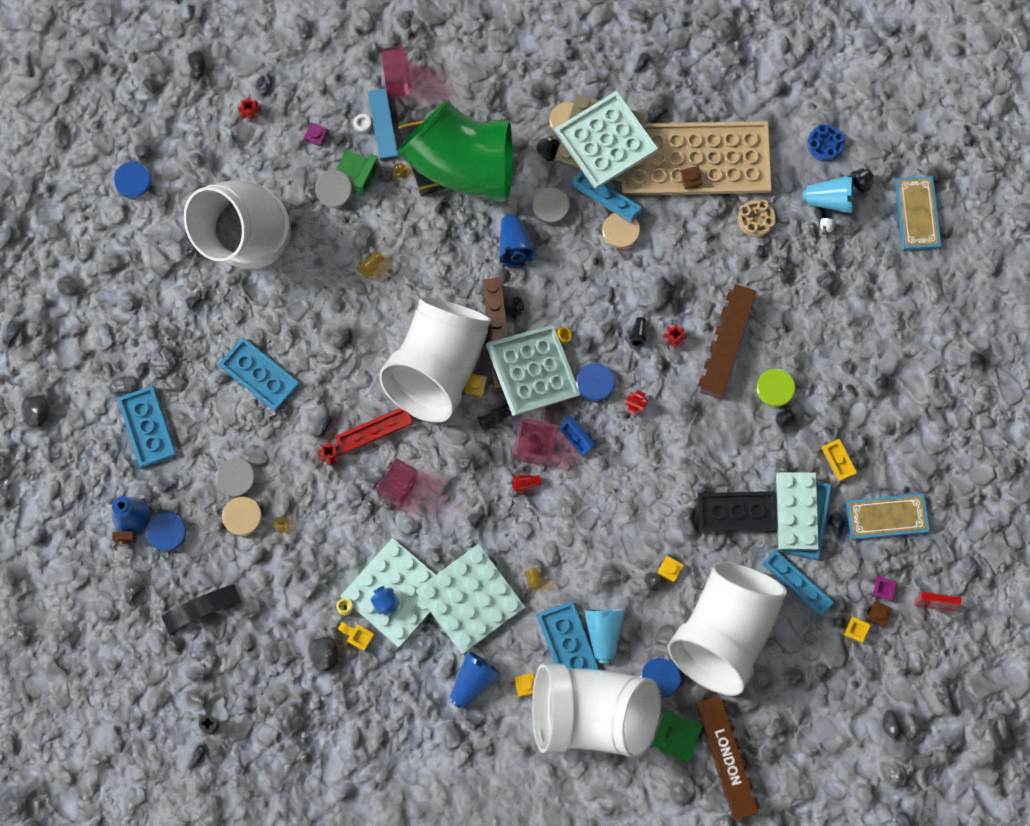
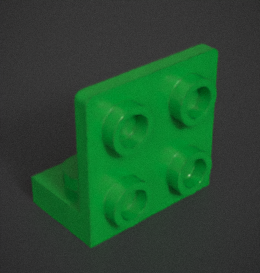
(359, 169)
(677, 736)

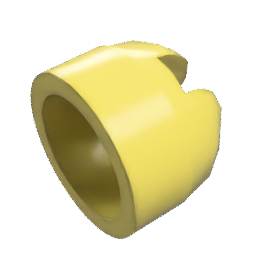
(340, 606)

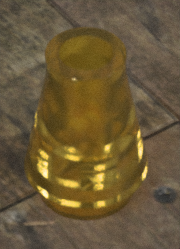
(369, 265)

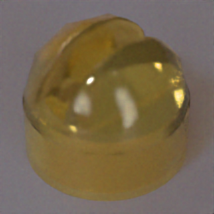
(403, 171)
(281, 528)

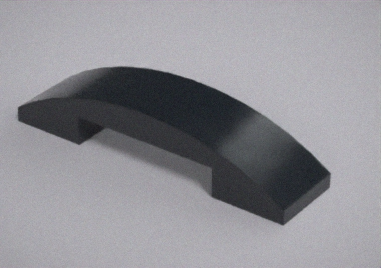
(200, 608)

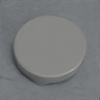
(334, 188)
(550, 205)
(235, 477)

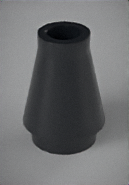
(639, 332)

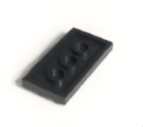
(737, 511)

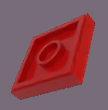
(937, 601)

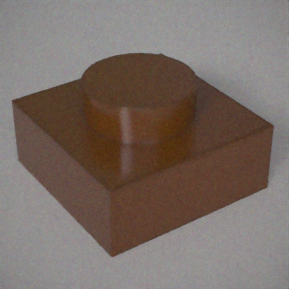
(691, 177)
(124, 538)
(879, 614)

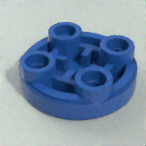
(826, 143)
(132, 180)
(595, 382)
(166, 531)
(664, 674)

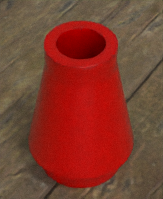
(523, 483)

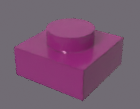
(316, 134)
(884, 588)

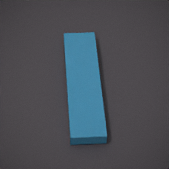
(382, 124)
(608, 198)
(797, 583)

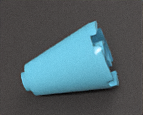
(832, 194)
(604, 632)

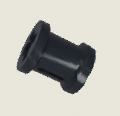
(205, 720)

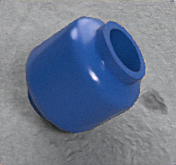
(385, 600)

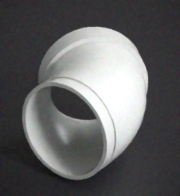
(262, 217)
(435, 359)
(728, 628)
(594, 710)

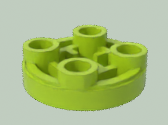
(775, 388)

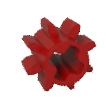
(249, 109)
(670, 339)
(636, 402)
(329, 447)

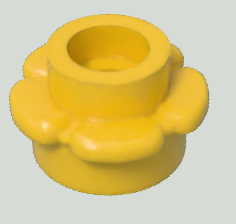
(566, 335)

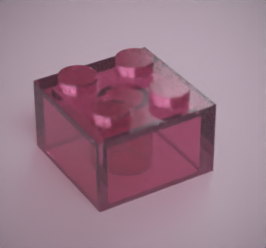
(396, 71)
(535, 442)
(397, 483)

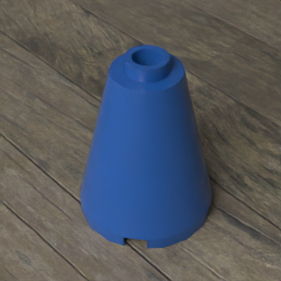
(515, 243)
(130, 514)
(472, 680)

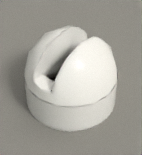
(827, 225)

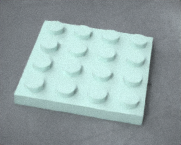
(606, 140)
(532, 370)
(402, 572)
(469, 598)

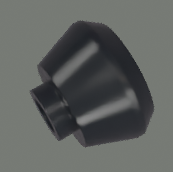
(548, 148)
(862, 179)

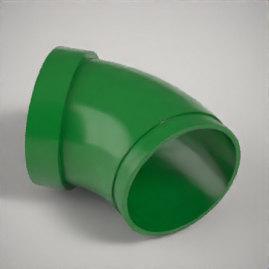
(462, 153)

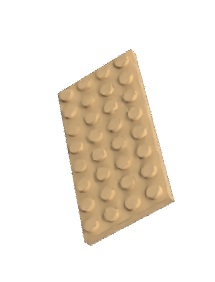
(729, 156)

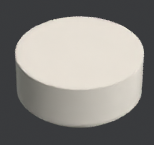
(362, 123)

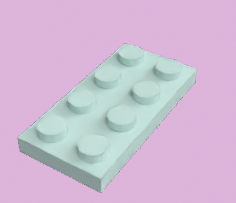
(797, 511)

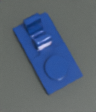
(576, 436)

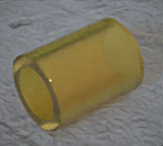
(533, 578)

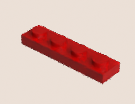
(373, 430)

